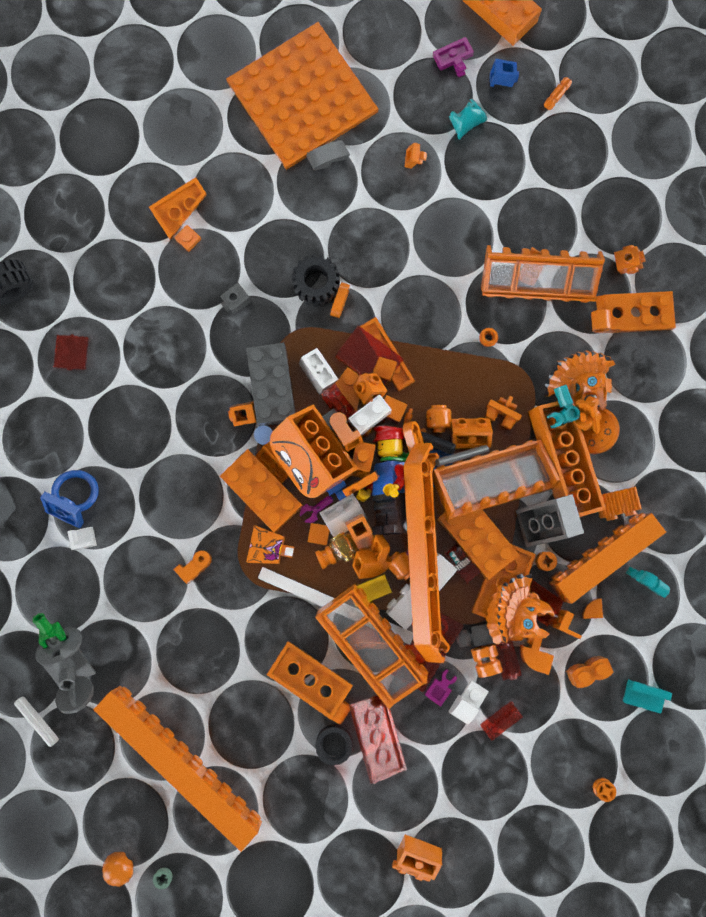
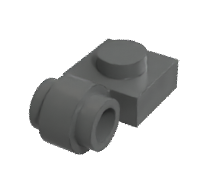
(479, 634)

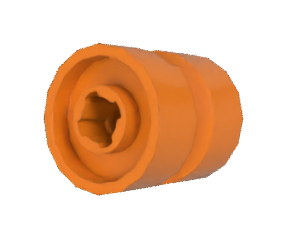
(487, 667)

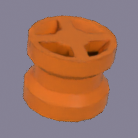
(325, 557)
(541, 561)
(608, 793)

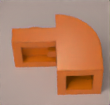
(360, 532)
(374, 561)
(534, 658)

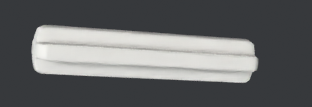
(36, 721)

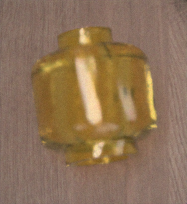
(343, 546)

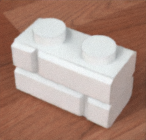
(370, 415)

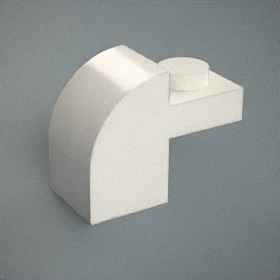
(468, 704)

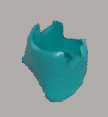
(468, 118)

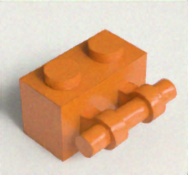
(418, 859)

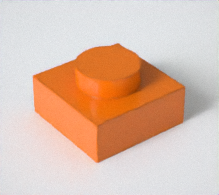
(187, 238)

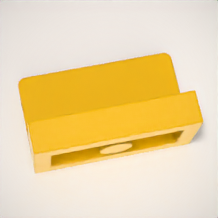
(376, 587)

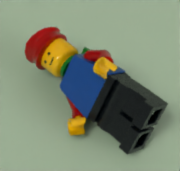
(389, 488)

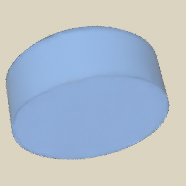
(262, 434)

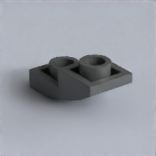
(326, 154)

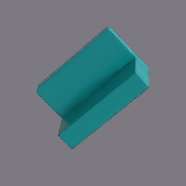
(645, 696)

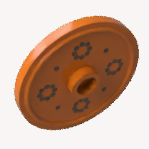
(606, 437)

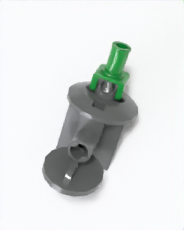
(65, 664)

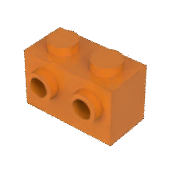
(471, 432)

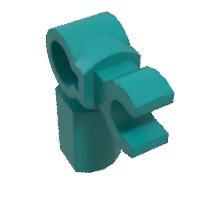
(569, 413)
(649, 580)

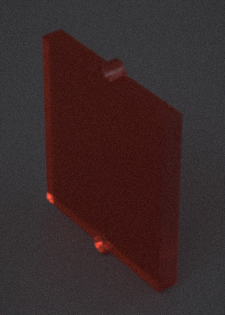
(71, 352)

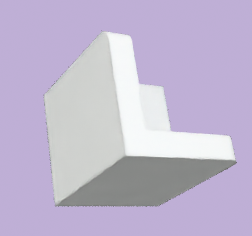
(82, 538)

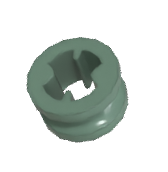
(156, 880)

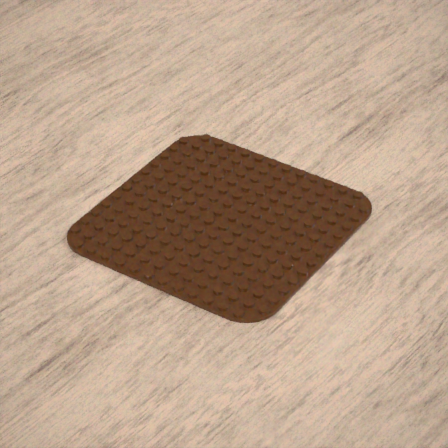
(441, 378)

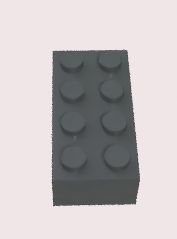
(270, 383)

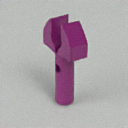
(318, 507)

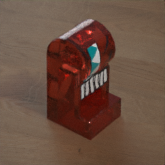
(460, 561)

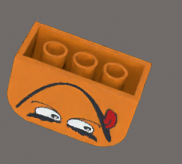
(311, 453)

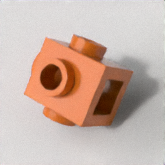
(629, 259)
(369, 386)

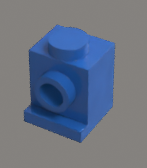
(504, 73)

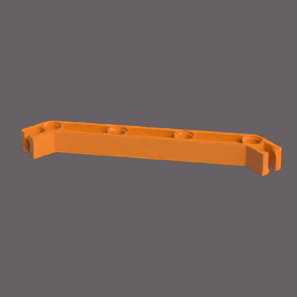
(423, 553)

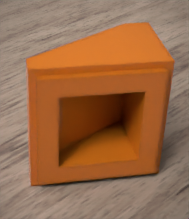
(385, 368)

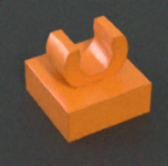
(414, 156)

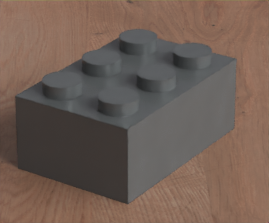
(550, 521)

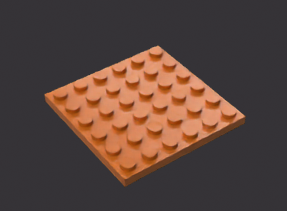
(302, 95)

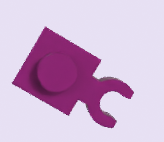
(439, 690)

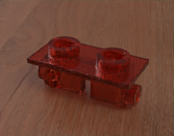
(335, 398)
(508, 661)
(501, 720)

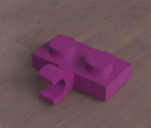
(454, 55)

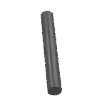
(462, 455)

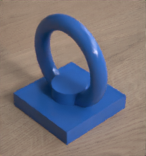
(65, 508)

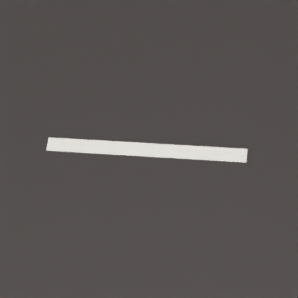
(316, 596)

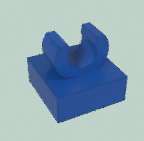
(338, 491)

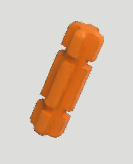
(558, 92)

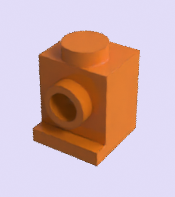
(236, 416)

